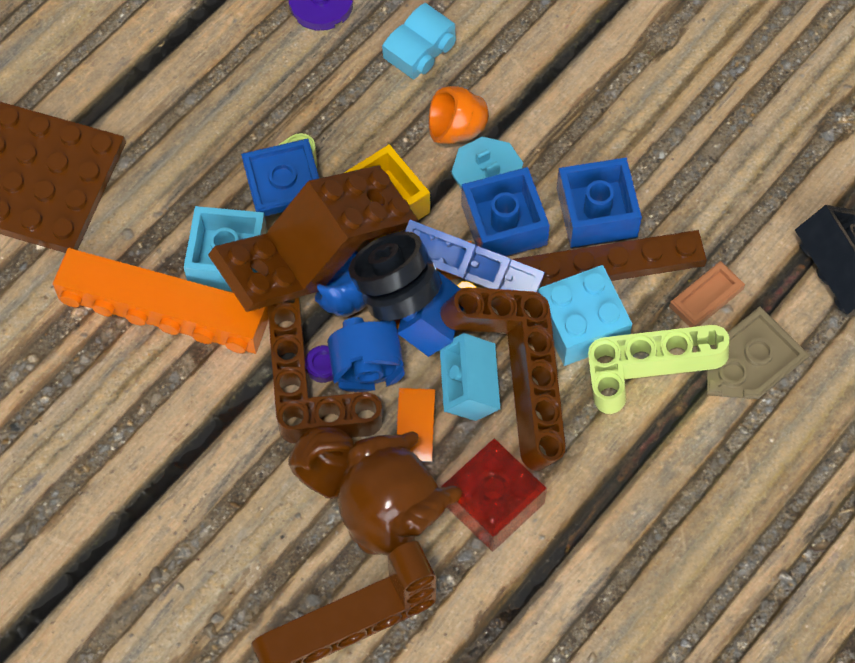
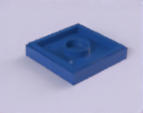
(278, 174)

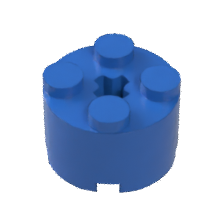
(365, 355)

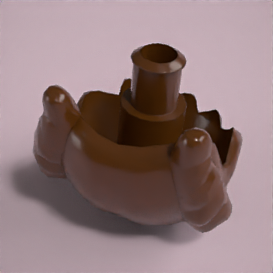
(389, 493)

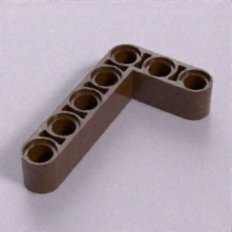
(523, 360)
(294, 373)
(356, 616)

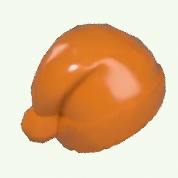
(456, 115)

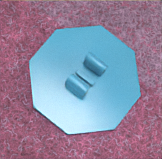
(484, 159)

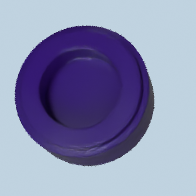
(318, 364)

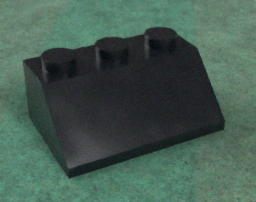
(830, 242)

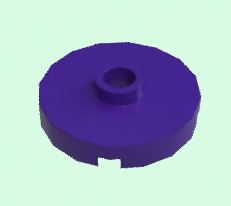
(320, 13)

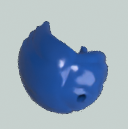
(340, 294)

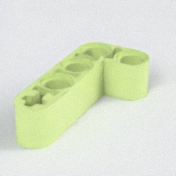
(658, 362)

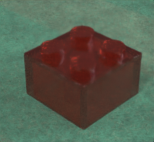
(495, 494)

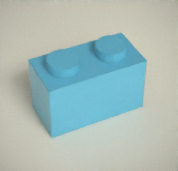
(470, 377)

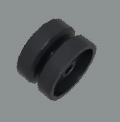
(395, 276)

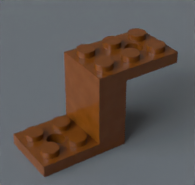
(312, 237)

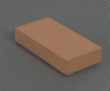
(707, 295)

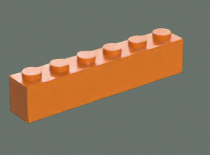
(159, 301)

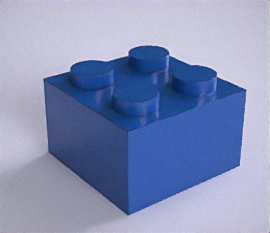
(598, 202)
(505, 213)

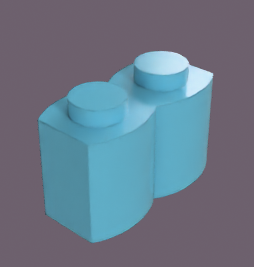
(419, 41)

